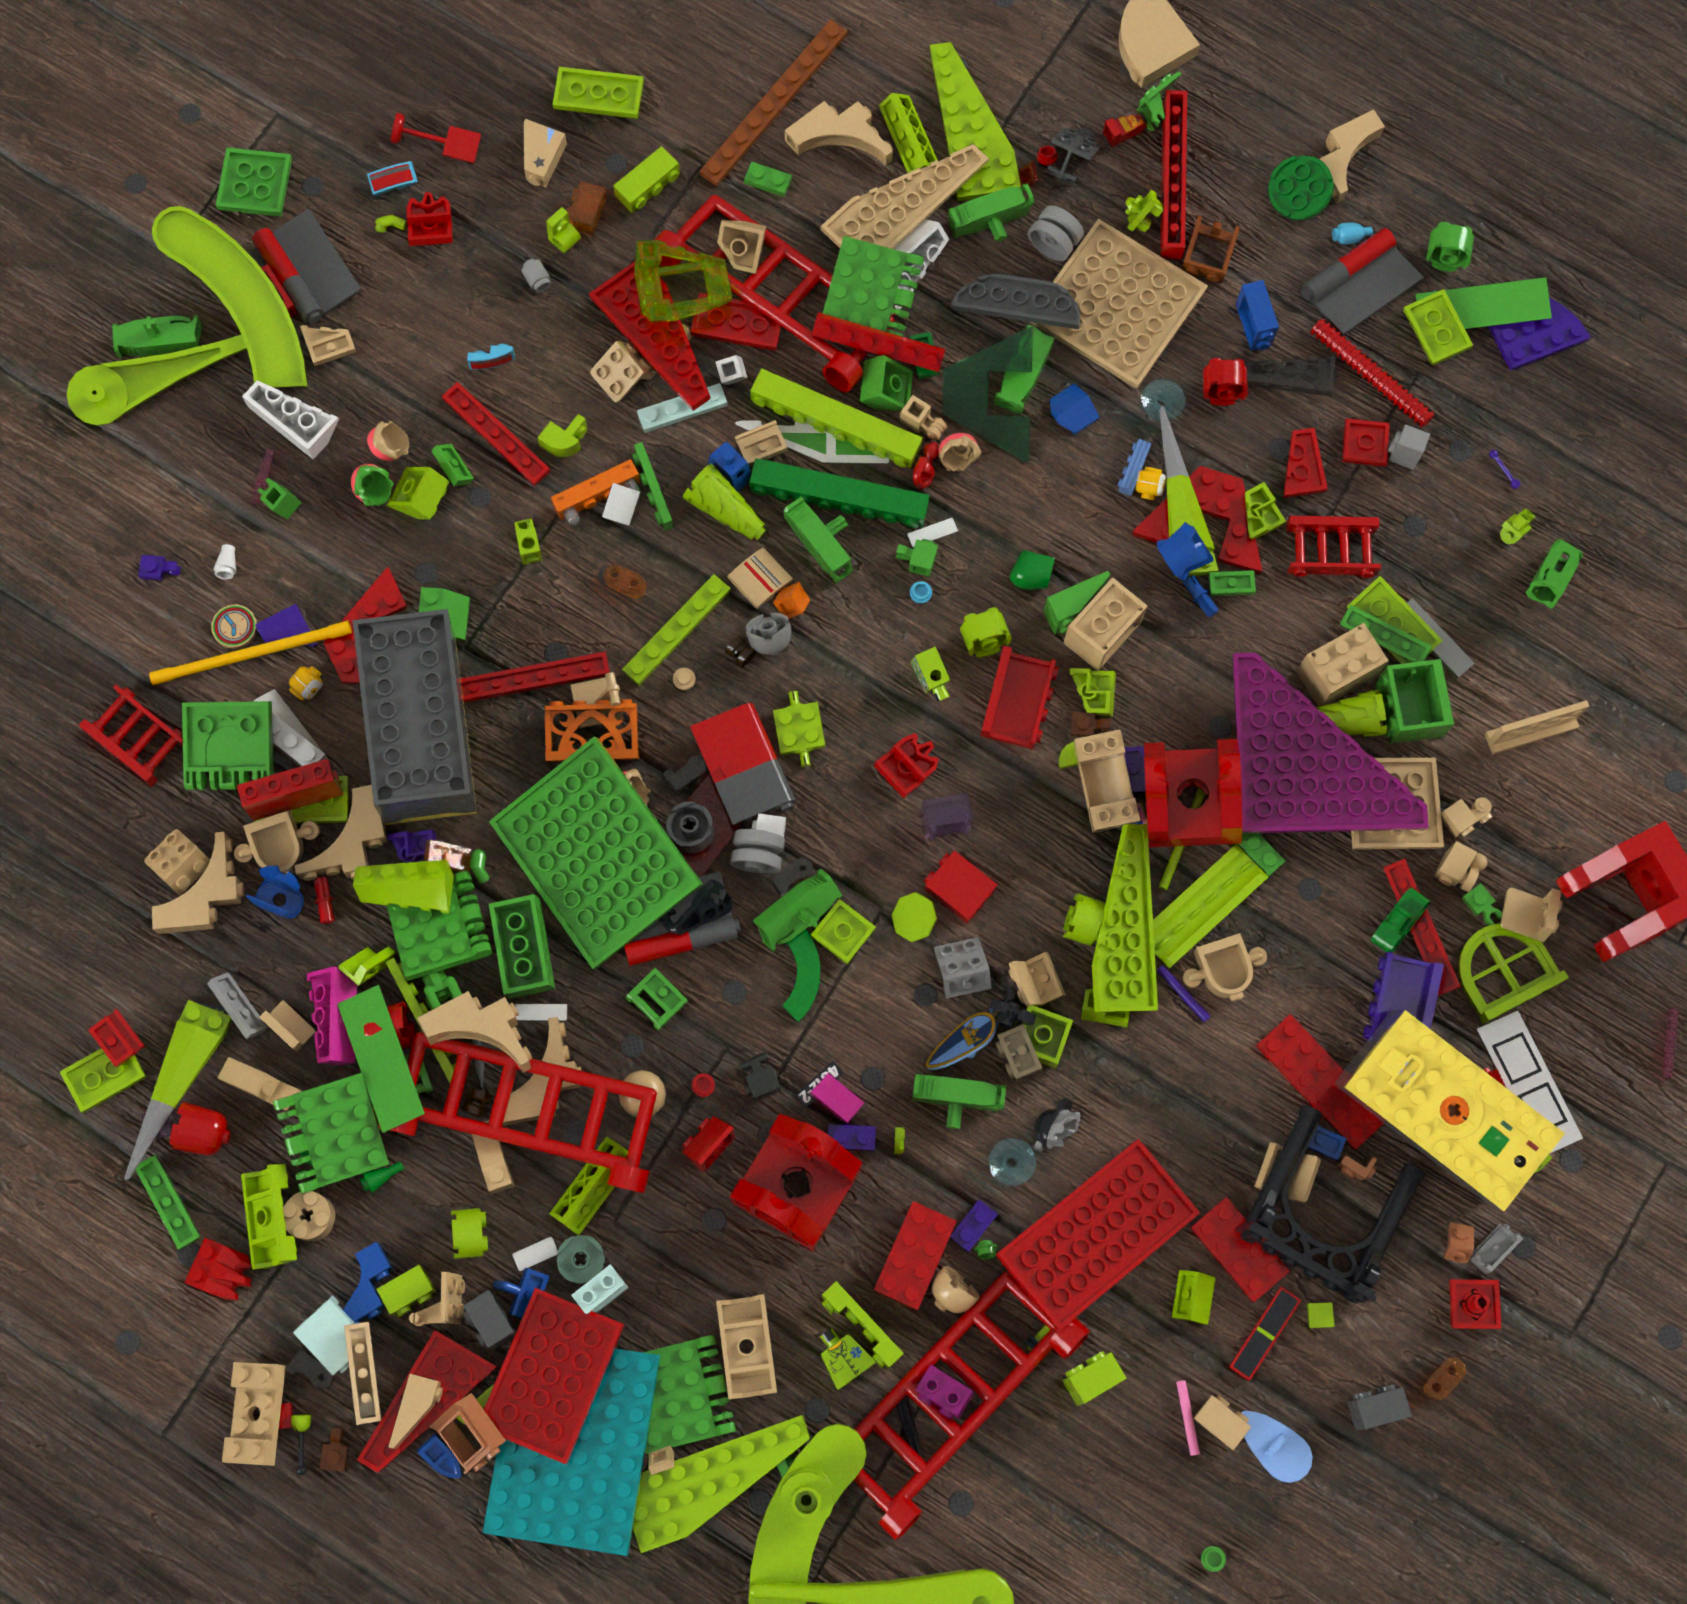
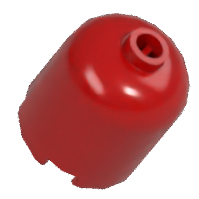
(404, 1030)
(199, 1130)

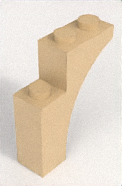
(1345, 143)
(255, 1082)

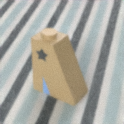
(541, 152)

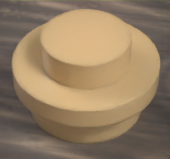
(684, 679)

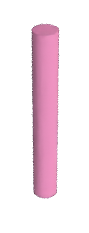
(1188, 1417)

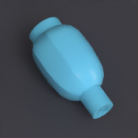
(1350, 233)

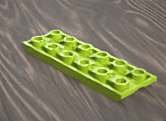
(1205, 904)

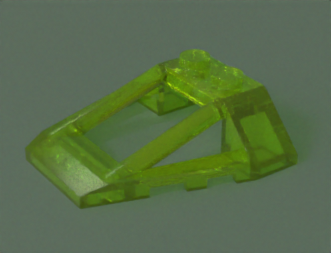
(649, 288)

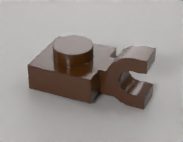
(1085, 724)
(335, 1454)

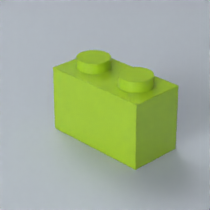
(406, 1291)

